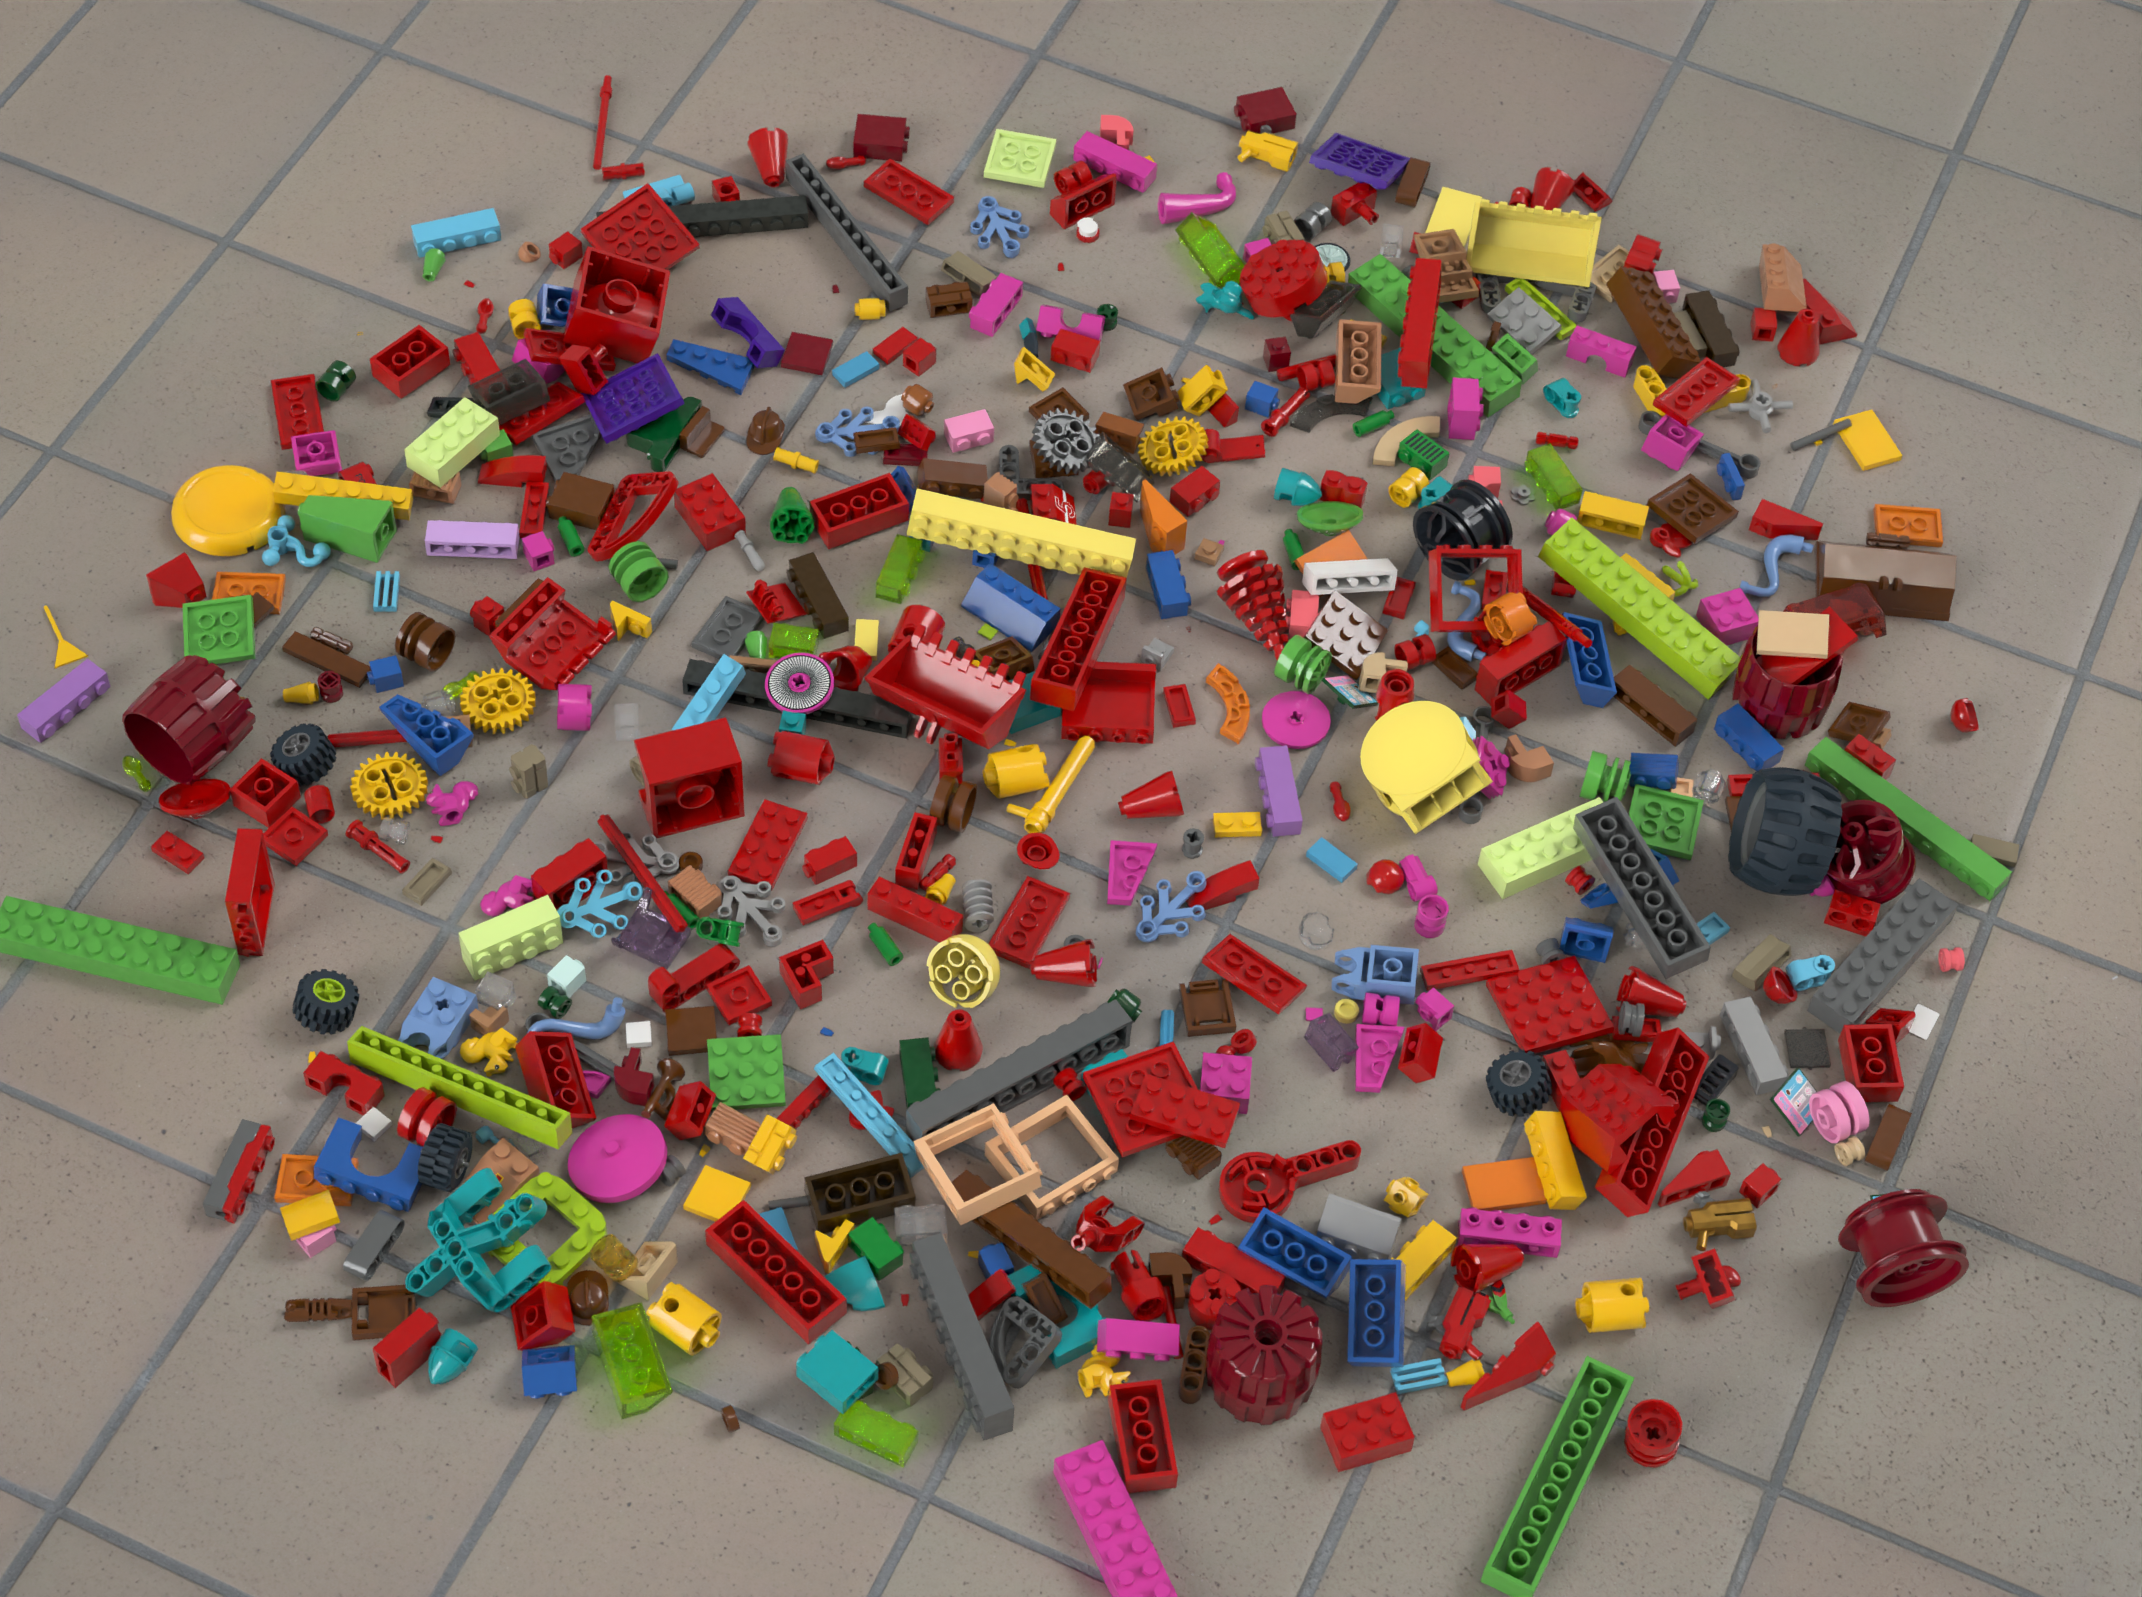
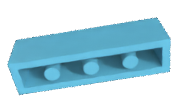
(456, 232)
(712, 693)

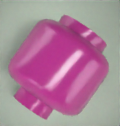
(1557, 519)

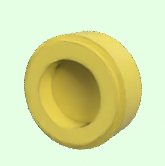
(1346, 1011)

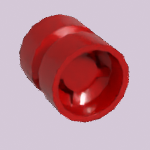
(1072, 177)
(1316, 374)
(1415, 652)

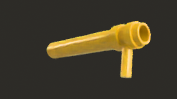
(1044, 810)

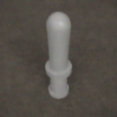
(747, 546)

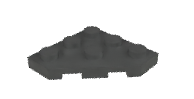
(567, 445)

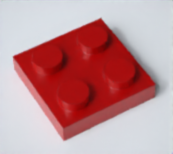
(294, 836)
(738, 994)

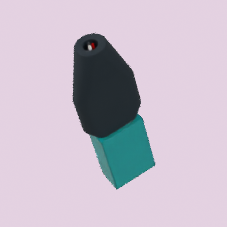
(1029, 336)

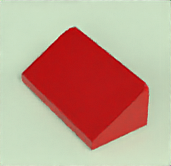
(1591, 193)
(1225, 411)

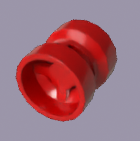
(1520, 196)
(1069, 1084)

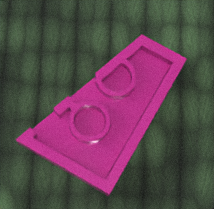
(1127, 869)
(1375, 1054)

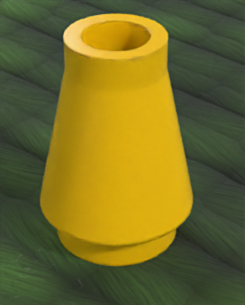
(303, 693)
(941, 889)
(1465, 1374)

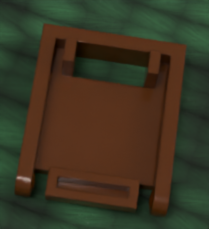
(1205, 1005)
(387, 1310)

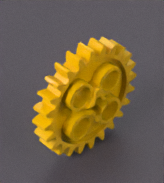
(1157, 450)
(498, 700)
(408, 777)

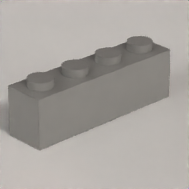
(1754, 1045)

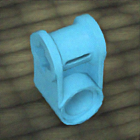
(1810, 972)

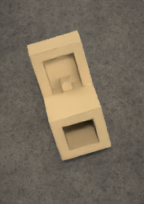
(1374, 668)

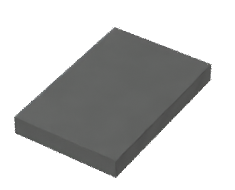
(727, 629)

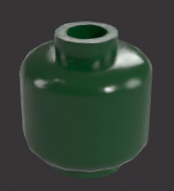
(1128, 1001)

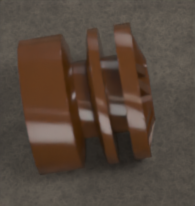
(425, 641)

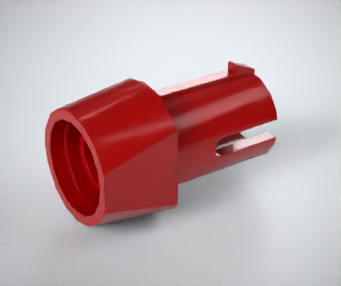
(1394, 690)
(1141, 1292)

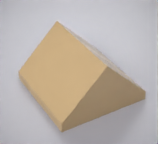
(653, 1266)

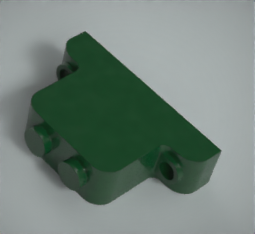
(661, 437)

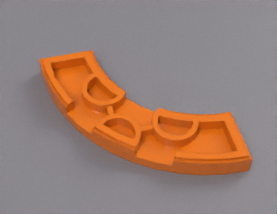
(1235, 701)

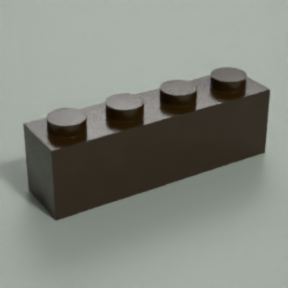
(1712, 328)
(818, 595)

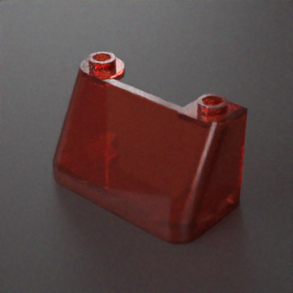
(1853, 605)

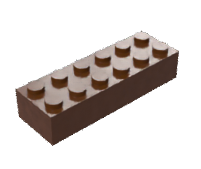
(1653, 322)

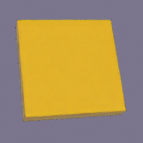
(715, 1193)

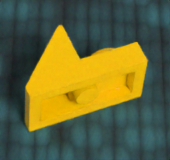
(1031, 368)
(628, 619)
(832, 1248)

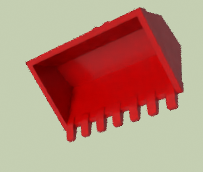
(948, 689)

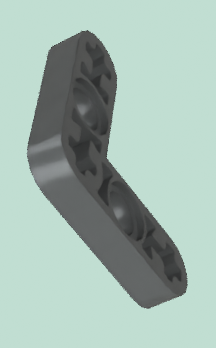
(1578, 293)
(1485, 295)
(1022, 483)

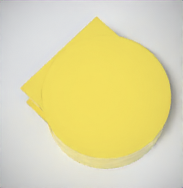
(1422, 762)

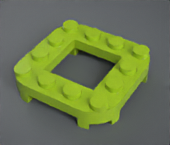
(576, 1210)

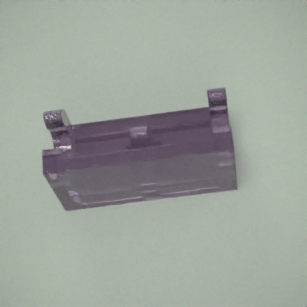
(1330, 1041)

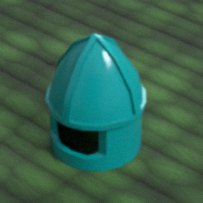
(1296, 487)
(450, 1357)

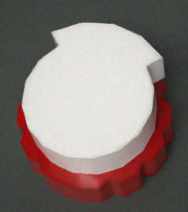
(1087, 230)

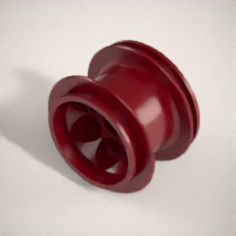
(1903, 1248)

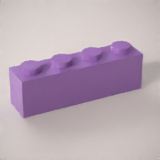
(63, 700)
(1279, 791)

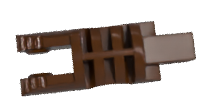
(317, 1309)

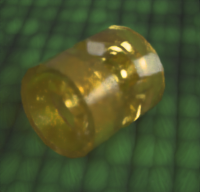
(613, 1258)

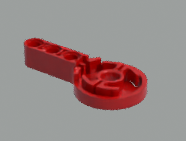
(1281, 1179)

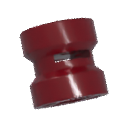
(330, 686)

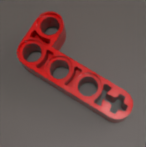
(691, 979)

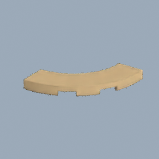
(1388, 446)

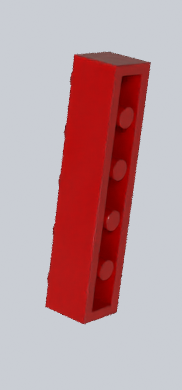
(805, 1103)

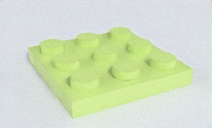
(1020, 158)

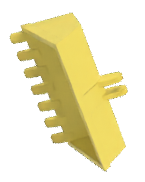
(1533, 243)

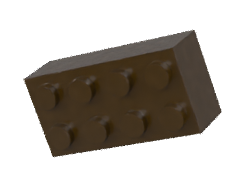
(859, 1192)

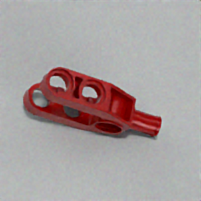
(1099, 1234)

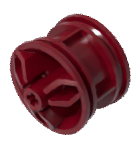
(1871, 830)

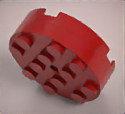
(1283, 278)

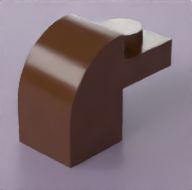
(1173, 1272)

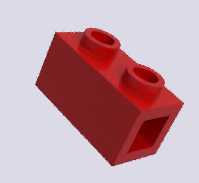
(829, 860)

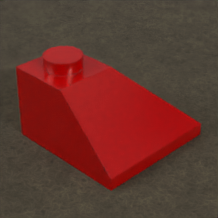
(176, 583)

